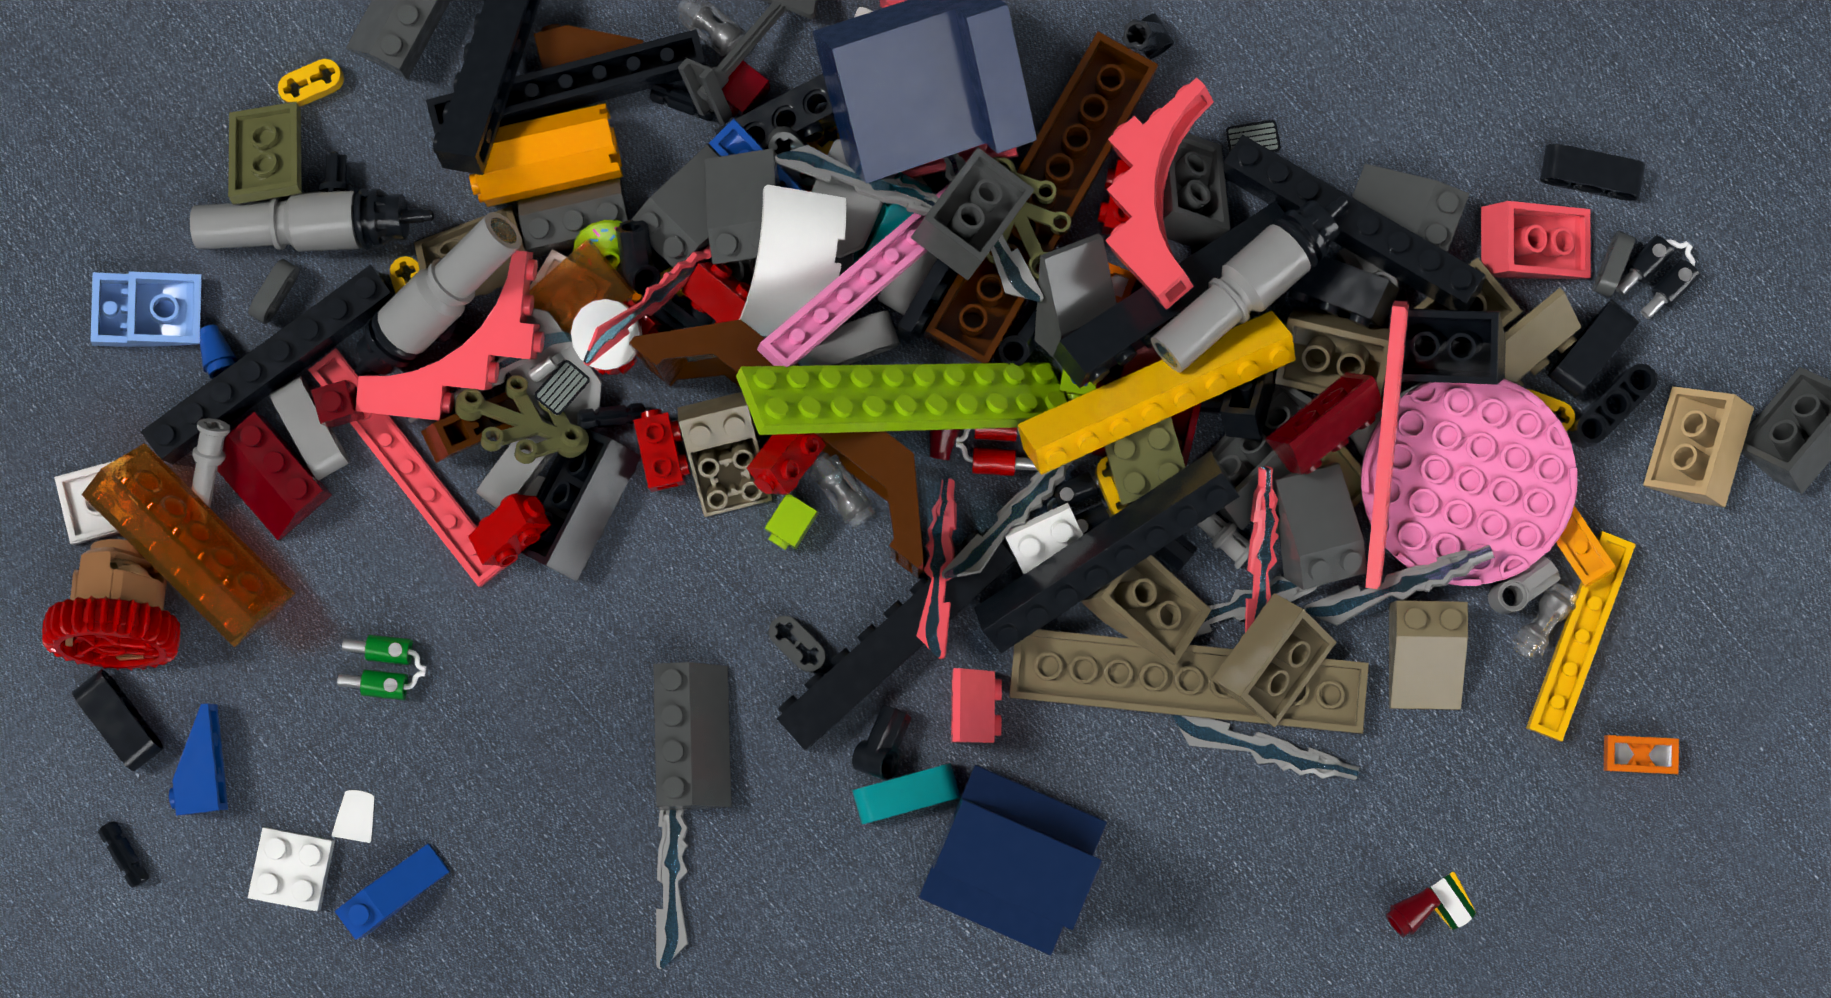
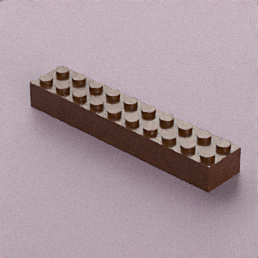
(1070, 155)

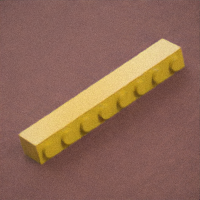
(1155, 394)

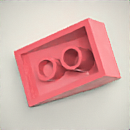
(1536, 241)
(974, 706)

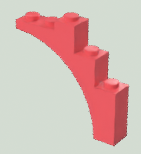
(1140, 191)
(473, 365)

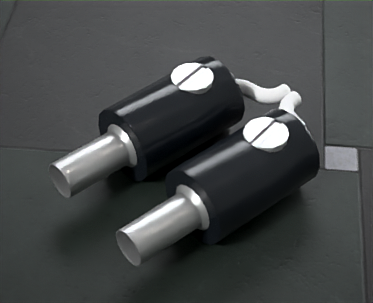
(1648, 262)
(1079, 490)

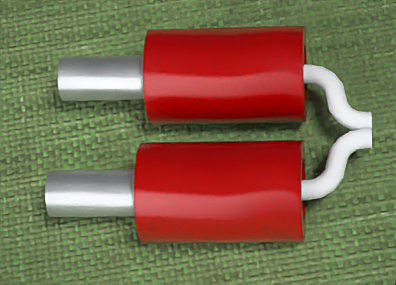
(994, 460)

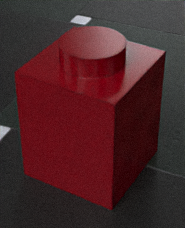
(745, 89)
(336, 403)

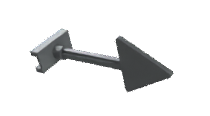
(706, 83)

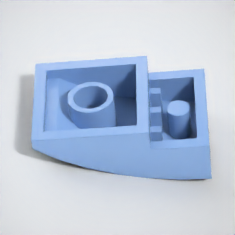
(145, 309)

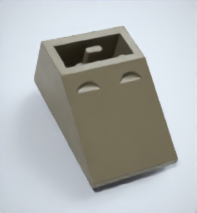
(719, 448)

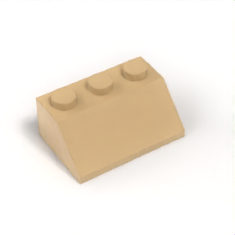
(1699, 445)

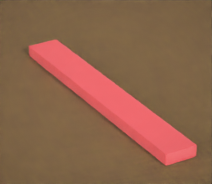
(1387, 444)
(411, 474)

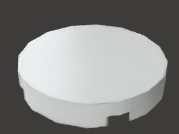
(589, 319)

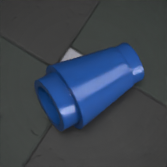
(215, 351)

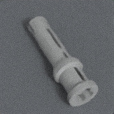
(208, 456)
(1226, 538)

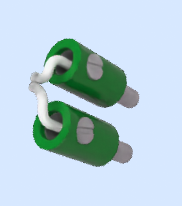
(382, 683)

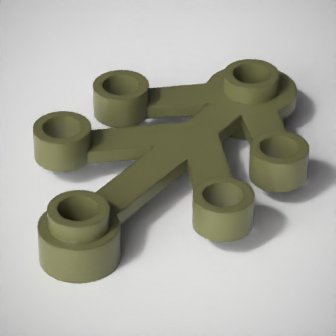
(1033, 213)
(525, 424)

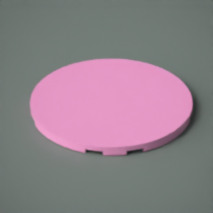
(1475, 473)

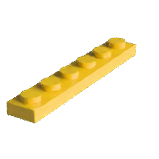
(1578, 644)

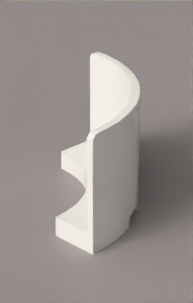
(793, 254)

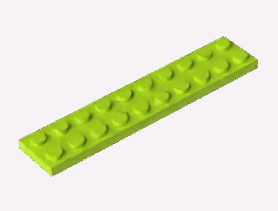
(896, 396)

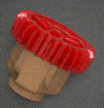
(113, 612)

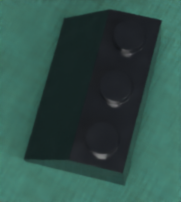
(1454, 346)

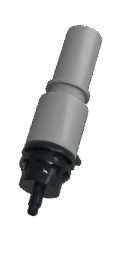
(309, 220)
(1251, 281)
(435, 298)

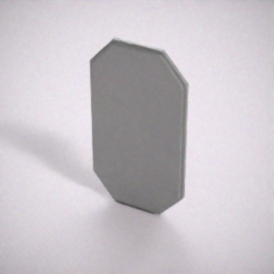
(860, 209)
(588, 398)

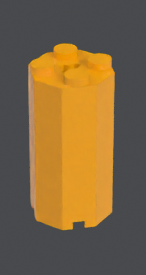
(549, 156)

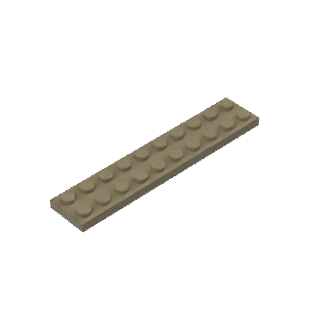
(1129, 677)

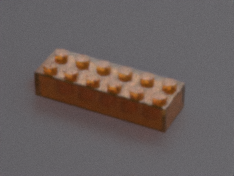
(188, 544)

